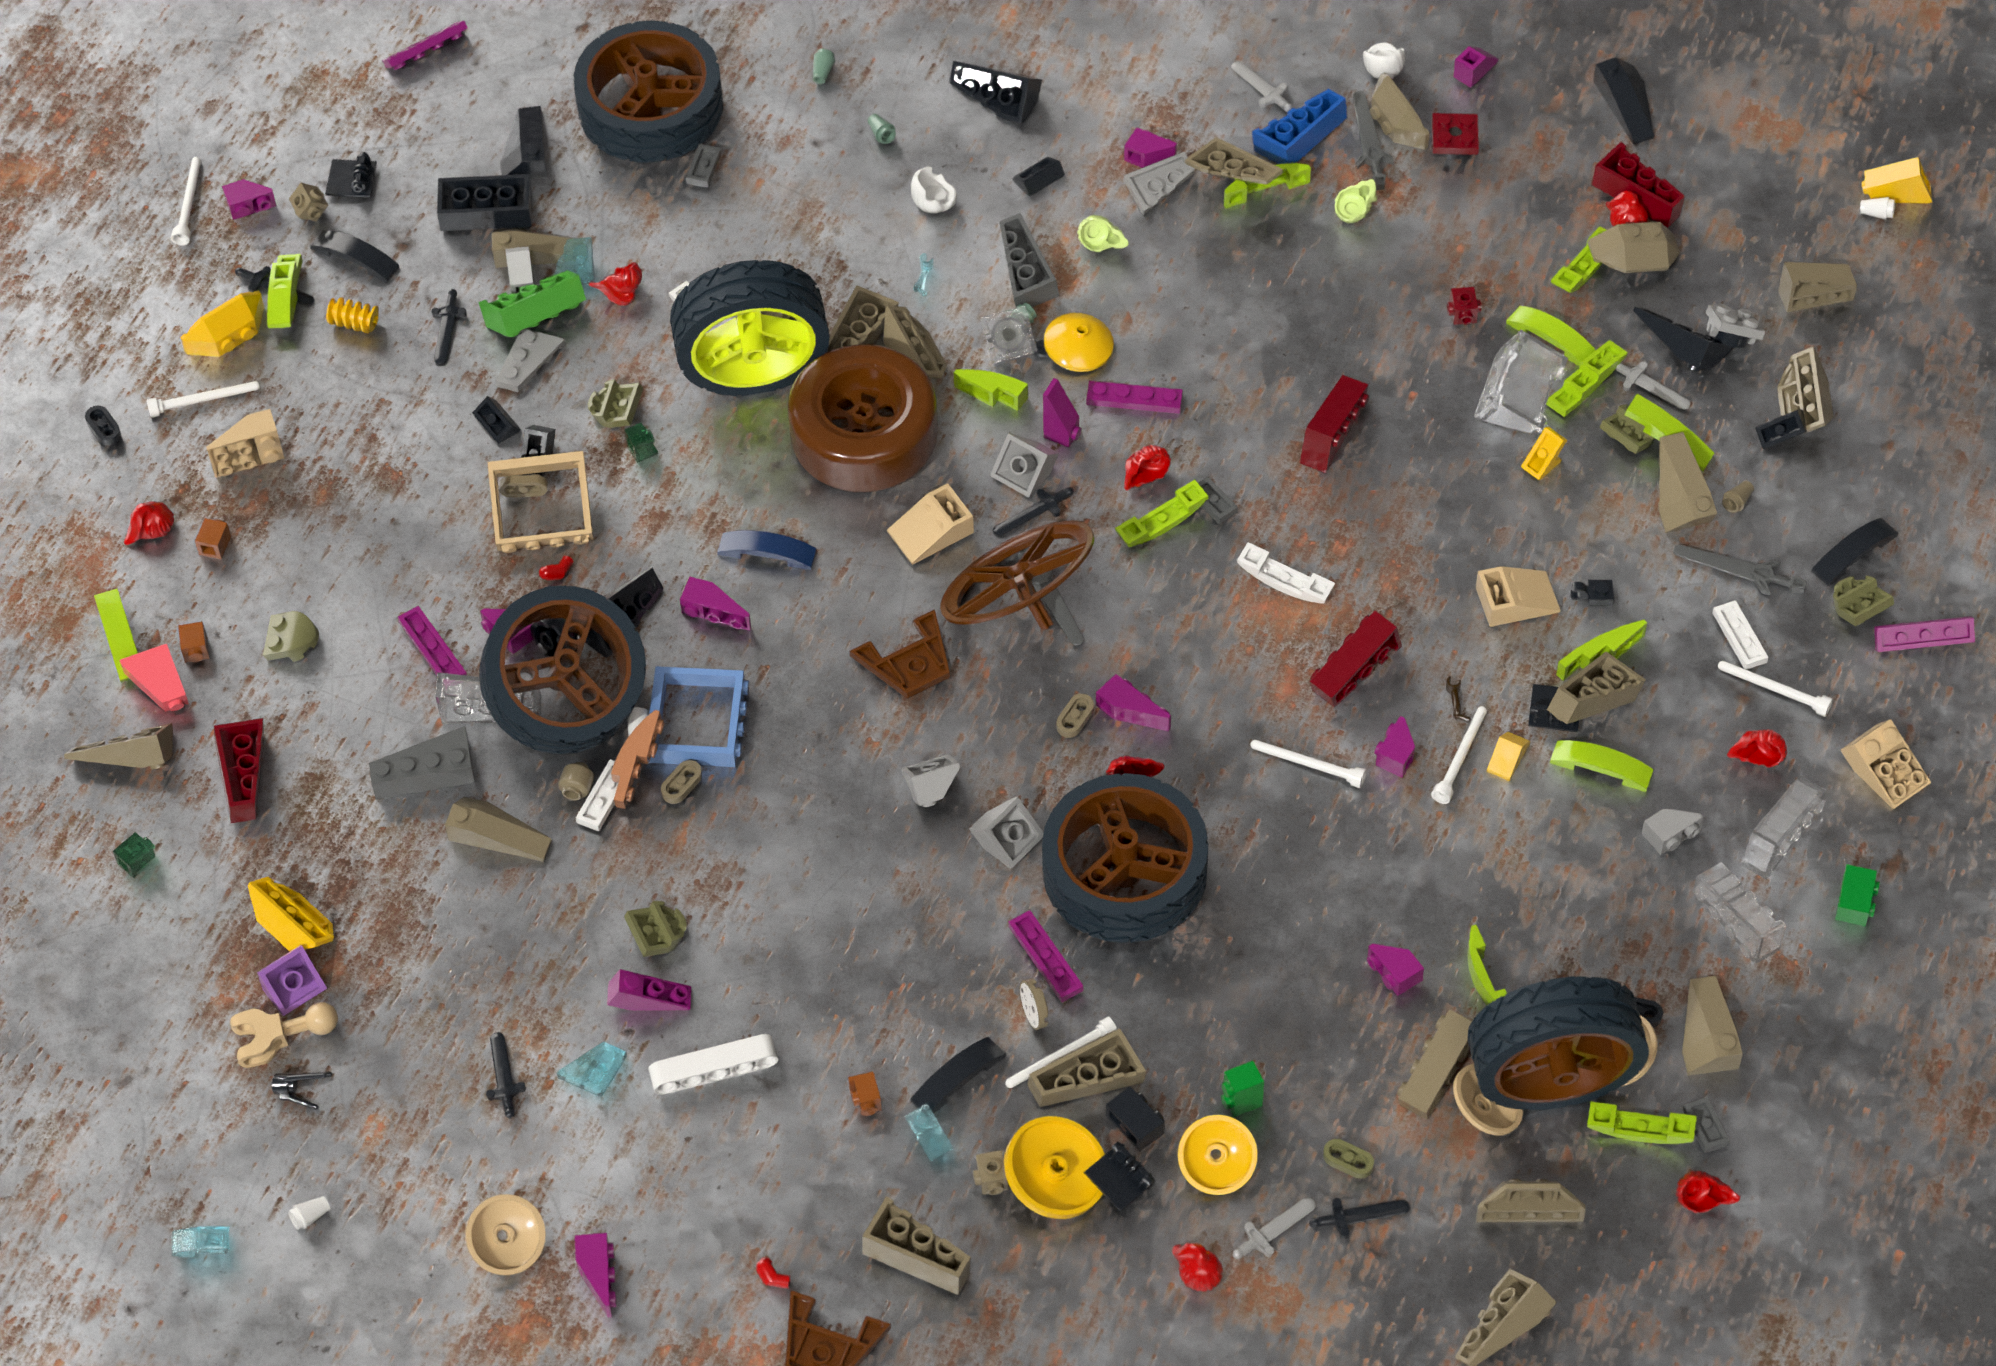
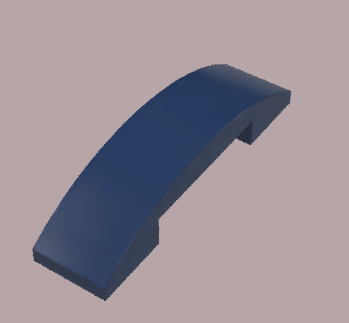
(768, 545)

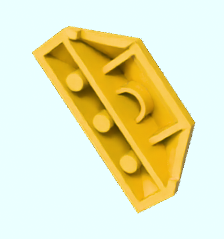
(225, 326)
(288, 915)

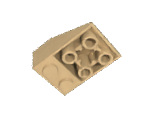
(246, 445)
(932, 524)
(1515, 594)
(1886, 763)

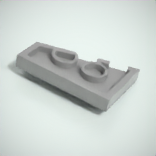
(1157, 181)
(526, 357)

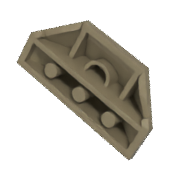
(1397, 115)
(1635, 247)
(911, 338)
(1807, 389)
(1530, 1202)

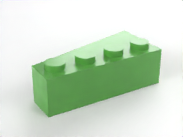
(533, 303)

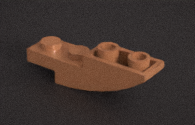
(637, 749)

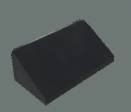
(1039, 175)
(495, 420)
(1781, 429)

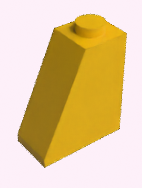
(1899, 181)

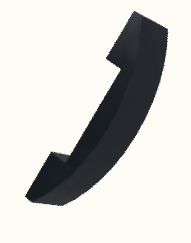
(357, 251)
(1852, 548)
(956, 1073)

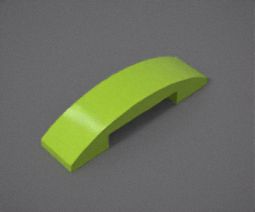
(1293, 175)
(1579, 270)
(1552, 331)
(1164, 517)
(1602, 760)
(1478, 973)
(1641, 1127)

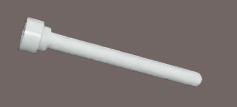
(181, 233)
(157, 406)
(1819, 704)
(1354, 776)
(1444, 790)
(1104, 1028)

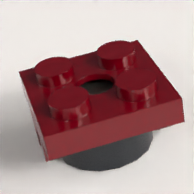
(1454, 135)

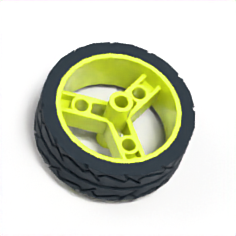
(753, 349)

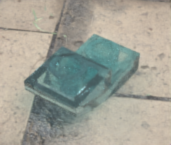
(928, 1132)
(197, 1240)

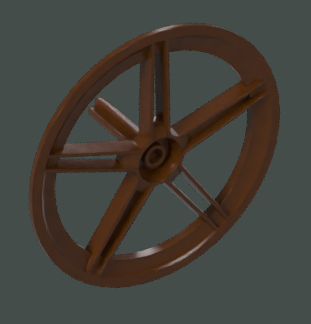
(1019, 575)

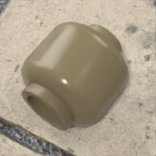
(576, 781)

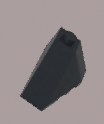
(1626, 97)
(525, 145)
(1694, 348)
(634, 599)

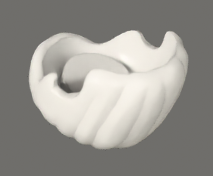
(1384, 58)
(932, 191)

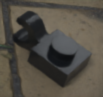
(1596, 591)

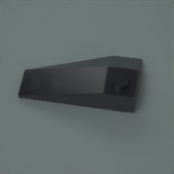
(1003, 92)

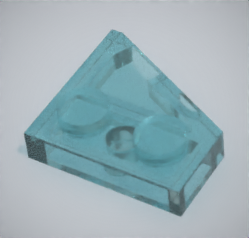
(594, 1069)

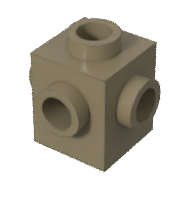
(308, 202)
(990, 1173)

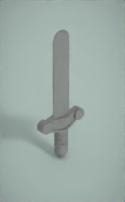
(1271, 94)
(1636, 376)
(1260, 1238)

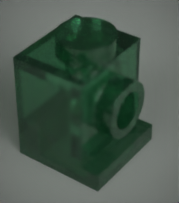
(640, 442)
(134, 854)

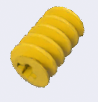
(351, 316)

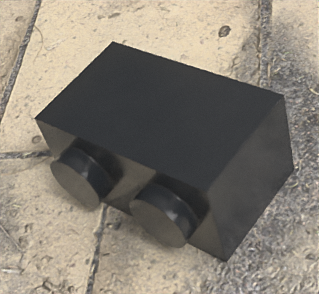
(1135, 1118)

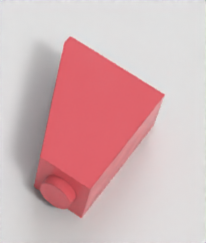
(157, 677)

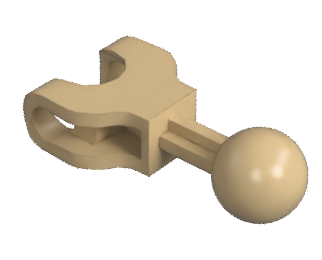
(272, 1032)

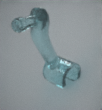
(925, 267)

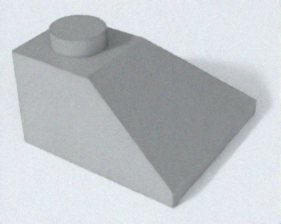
(1023, 464)
(930, 779)
(1007, 832)

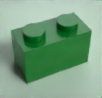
(1856, 895)
(1242, 1089)

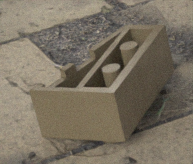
(1815, 285)

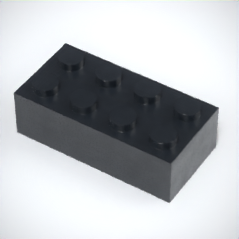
(484, 202)

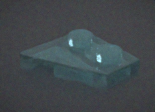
(578, 259)

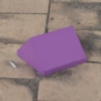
(291, 980)

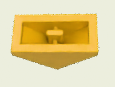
(1507, 755)

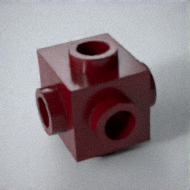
(1463, 306)

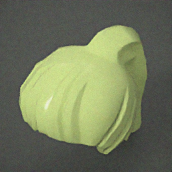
(1355, 201)
(1100, 234)

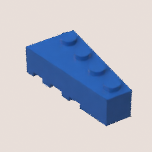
(1301, 129)

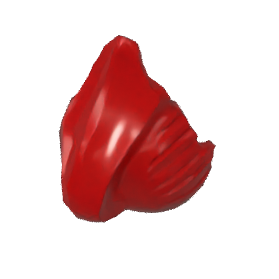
(1626, 209)
(621, 285)
(1146, 466)
(149, 522)
(1760, 748)
(1135, 765)
(1703, 1192)
(1198, 1267)

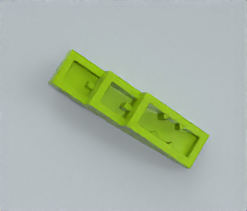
(1587, 378)
(1660, 424)
(116, 628)
(1614, 642)

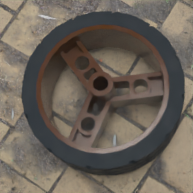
(636, 124)
(582, 611)
(1109, 803)
(1557, 1043)

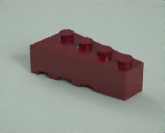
(1624, 172)
(1332, 423)
(1355, 658)
(240, 759)

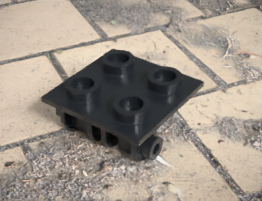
(351, 177)
(1540, 716)
(1119, 1176)

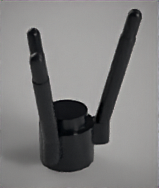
(287, 1083)

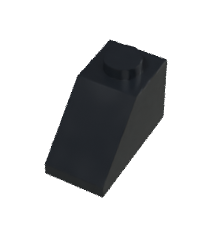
(538, 442)

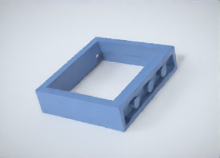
(701, 677)

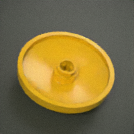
(1048, 1167)

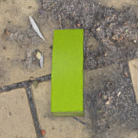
(991, 387)

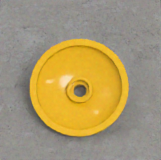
(1078, 350)
(1236, 1156)

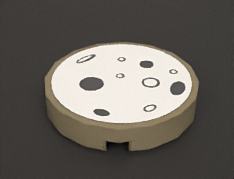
(1034, 1004)

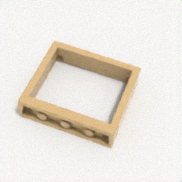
(536, 465)

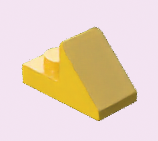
(1544, 454)

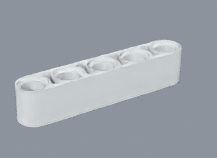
(713, 1064)

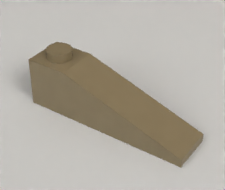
(1232, 163)
(543, 247)
(1683, 490)
(144, 749)
(490, 828)
(1709, 1031)
(1514, 1309)

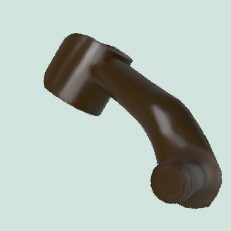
(1453, 690)

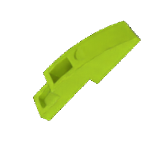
(282, 290)

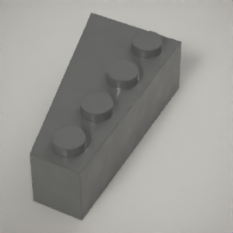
(1028, 270)
(425, 766)

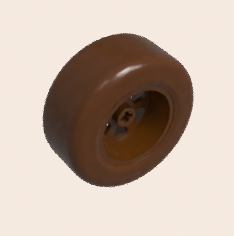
(859, 378)

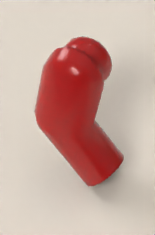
(556, 571)
(769, 1276)

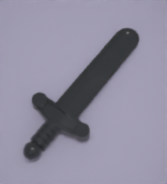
(261, 279)
(447, 313)
(1047, 502)
(505, 1088)
(1342, 1218)

